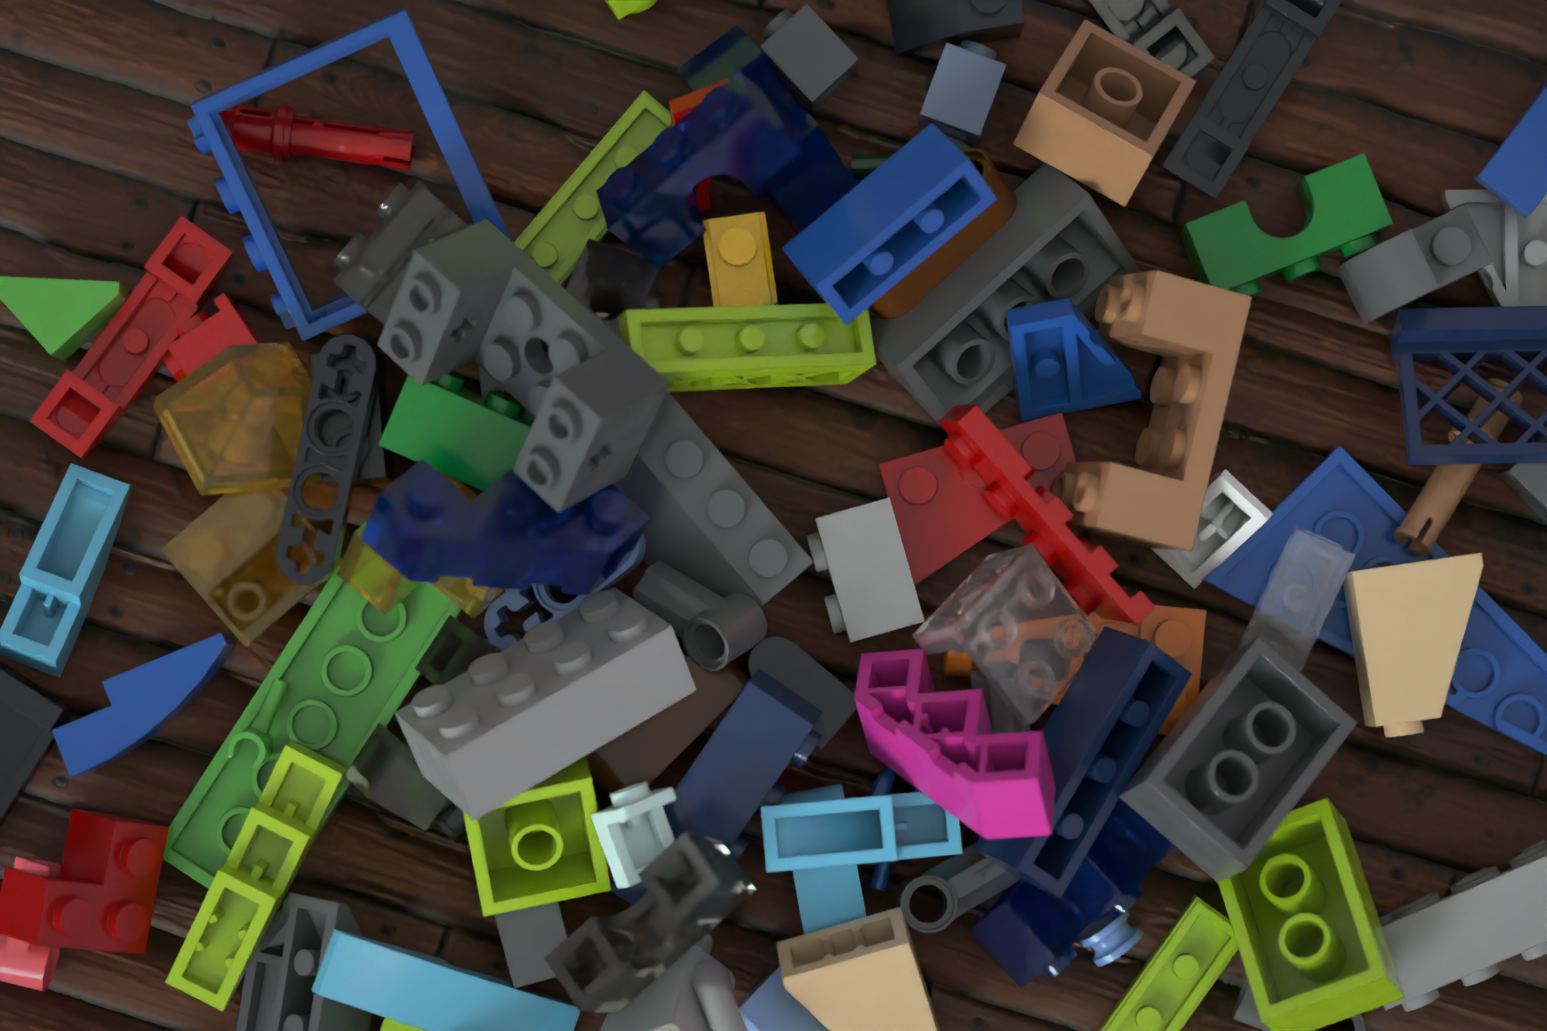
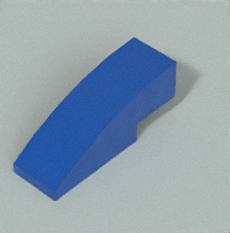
(141, 704)

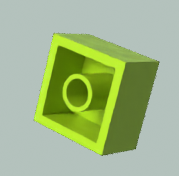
(539, 845)

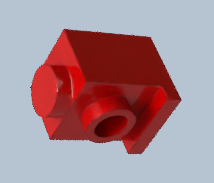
(207, 336)

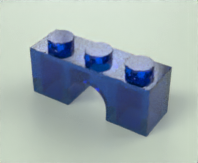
(730, 133)

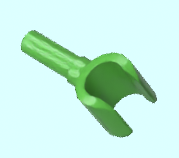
(261, 725)

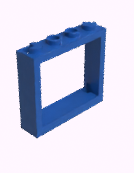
(241, 194)

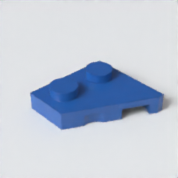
(1063, 362)

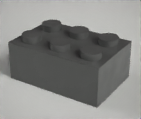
(1238, 760)

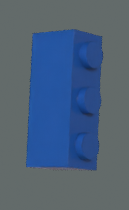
(889, 223)

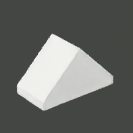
(1225, 523)

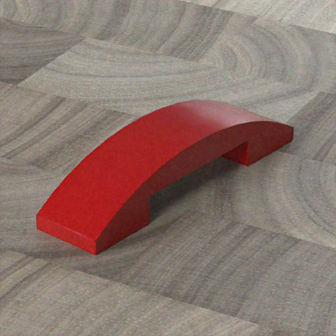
(131, 346)

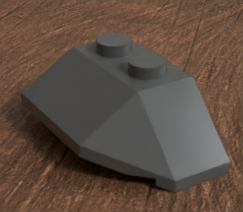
(286, 966)

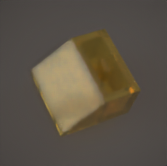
(233, 562)

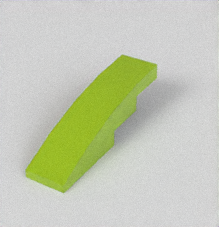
(256, 875)

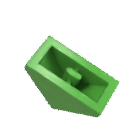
(62, 311)

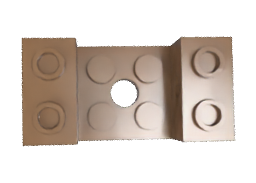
(1200, 338)

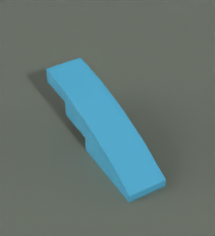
(431, 991)

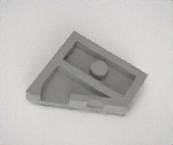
(1513, 243)

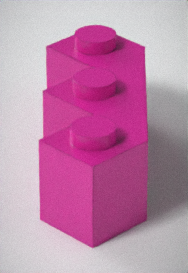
(949, 749)

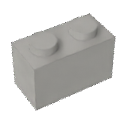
(866, 571)

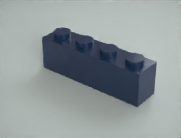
(1093, 752)
(741, 767)

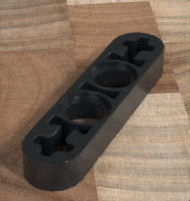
(317, 458)

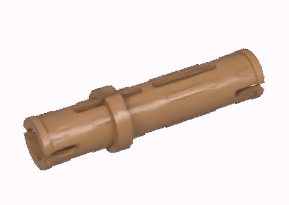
(1447, 485)

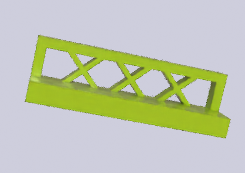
(750, 345)

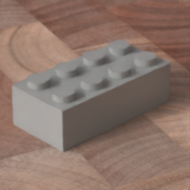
(545, 701)

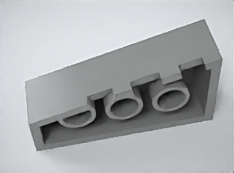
(1470, 930)

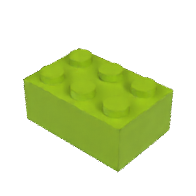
(1310, 926)

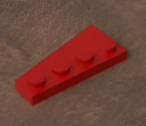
(1043, 517)

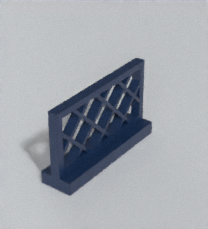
(1471, 336)

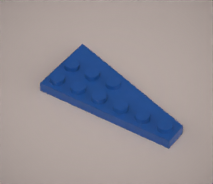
(1498, 667)

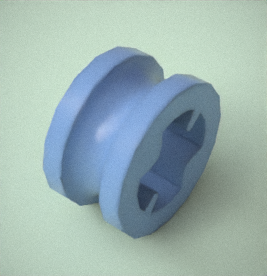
(1110, 937)

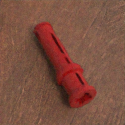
(288, 134)

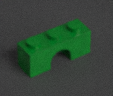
(1340, 213)

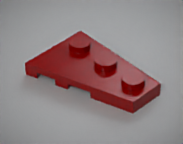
(944, 504)

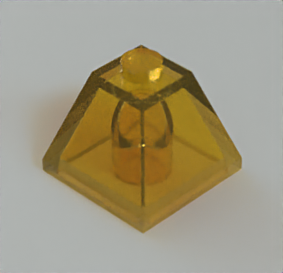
(239, 418)

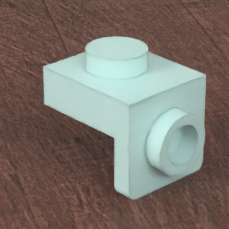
(634, 830)

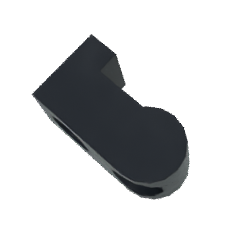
(808, 679)

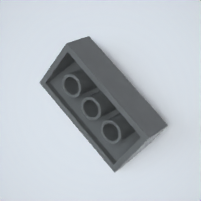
(957, 337)
(706, 514)

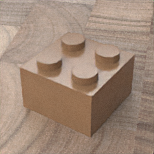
(1104, 112)

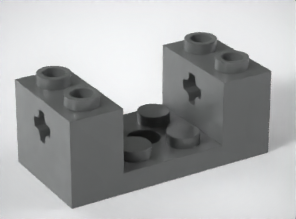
(493, 306)

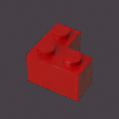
(99, 896)

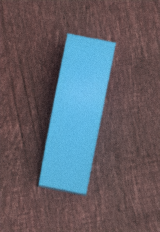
(63, 570)
(857, 831)

